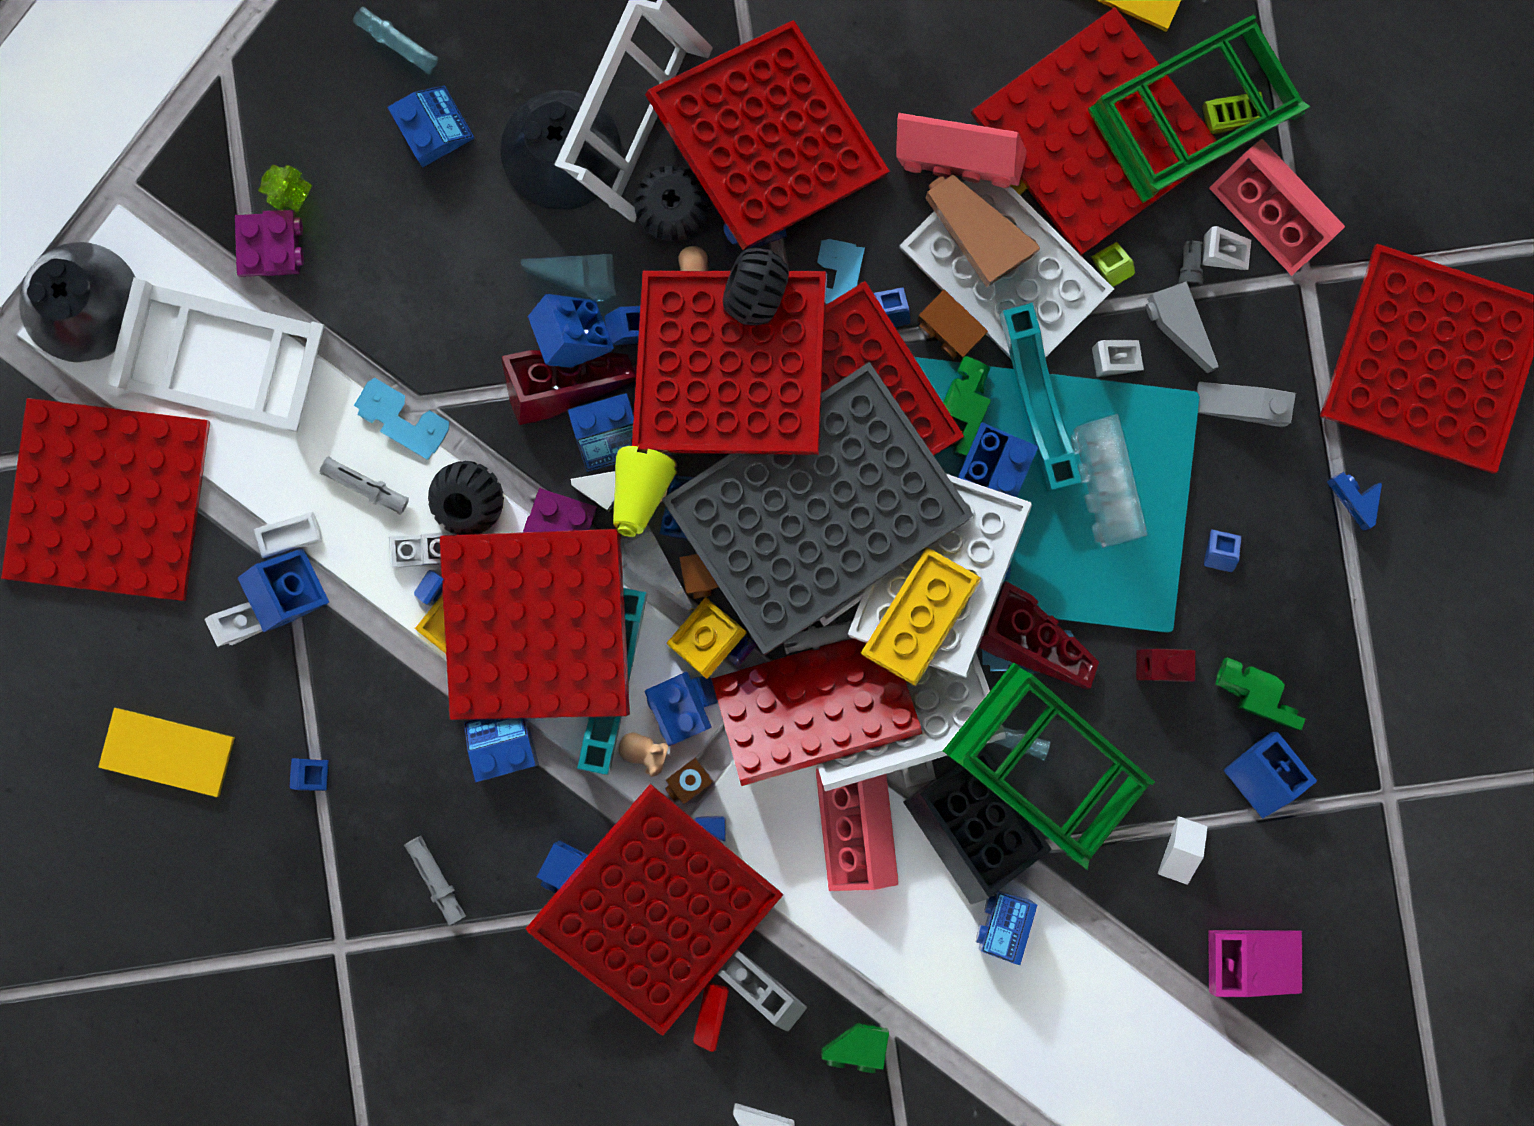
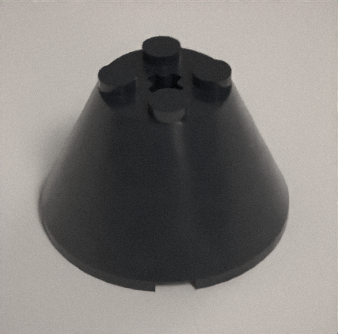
(535, 141)
(76, 301)

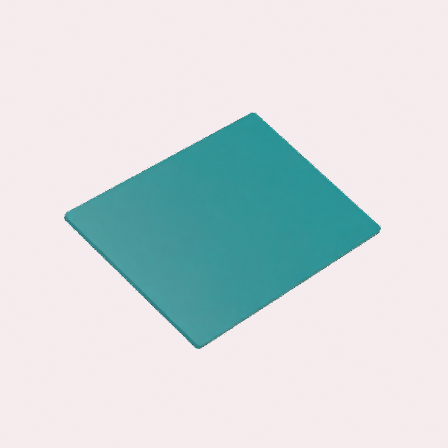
(1057, 550)

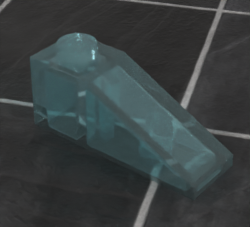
(584, 275)

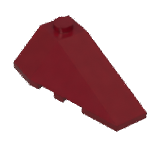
(546, 390)
(1031, 638)

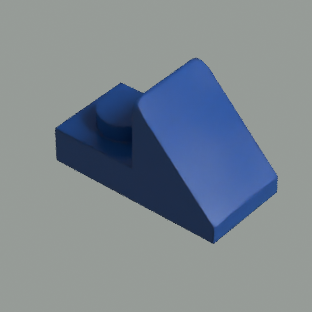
(1361, 506)

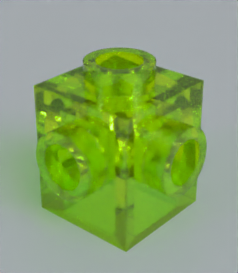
(284, 187)

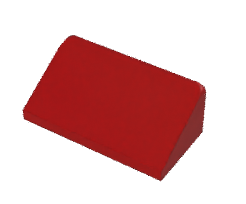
(711, 1016)

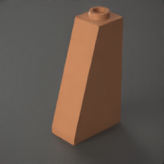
(980, 231)

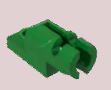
(966, 403)
(1259, 693)

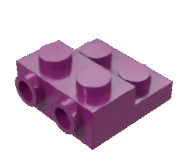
(268, 243)
(558, 513)

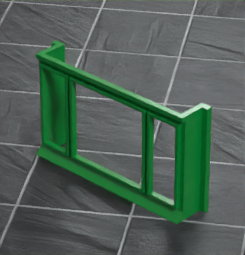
(1128, 152)
(987, 720)

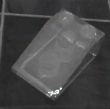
(648, 562)

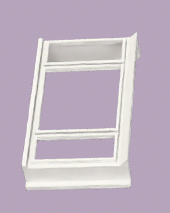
(684, 39)
(132, 333)

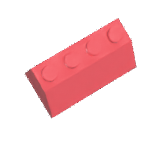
(960, 150)
(1276, 207)
(858, 835)

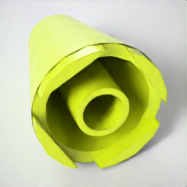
(639, 487)

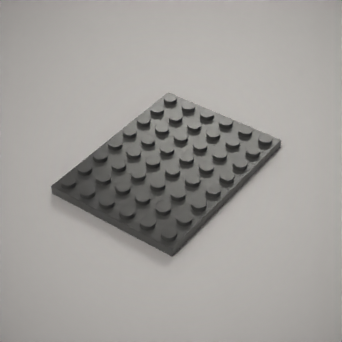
(815, 530)

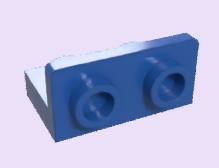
(677, 709)

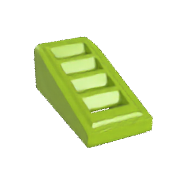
(1211, 118)

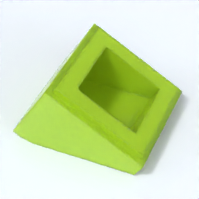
(1114, 264)

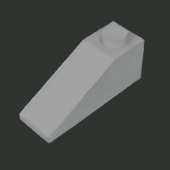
(1180, 321)
(1246, 403)
(762, 991)

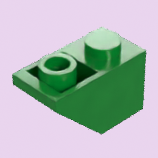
(859, 1046)

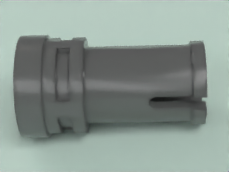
(1192, 268)

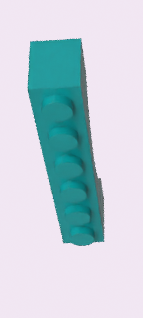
(1038, 398)
(602, 732)

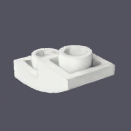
(415, 549)

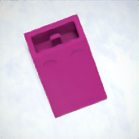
(1254, 962)

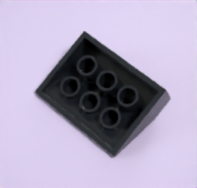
(975, 831)

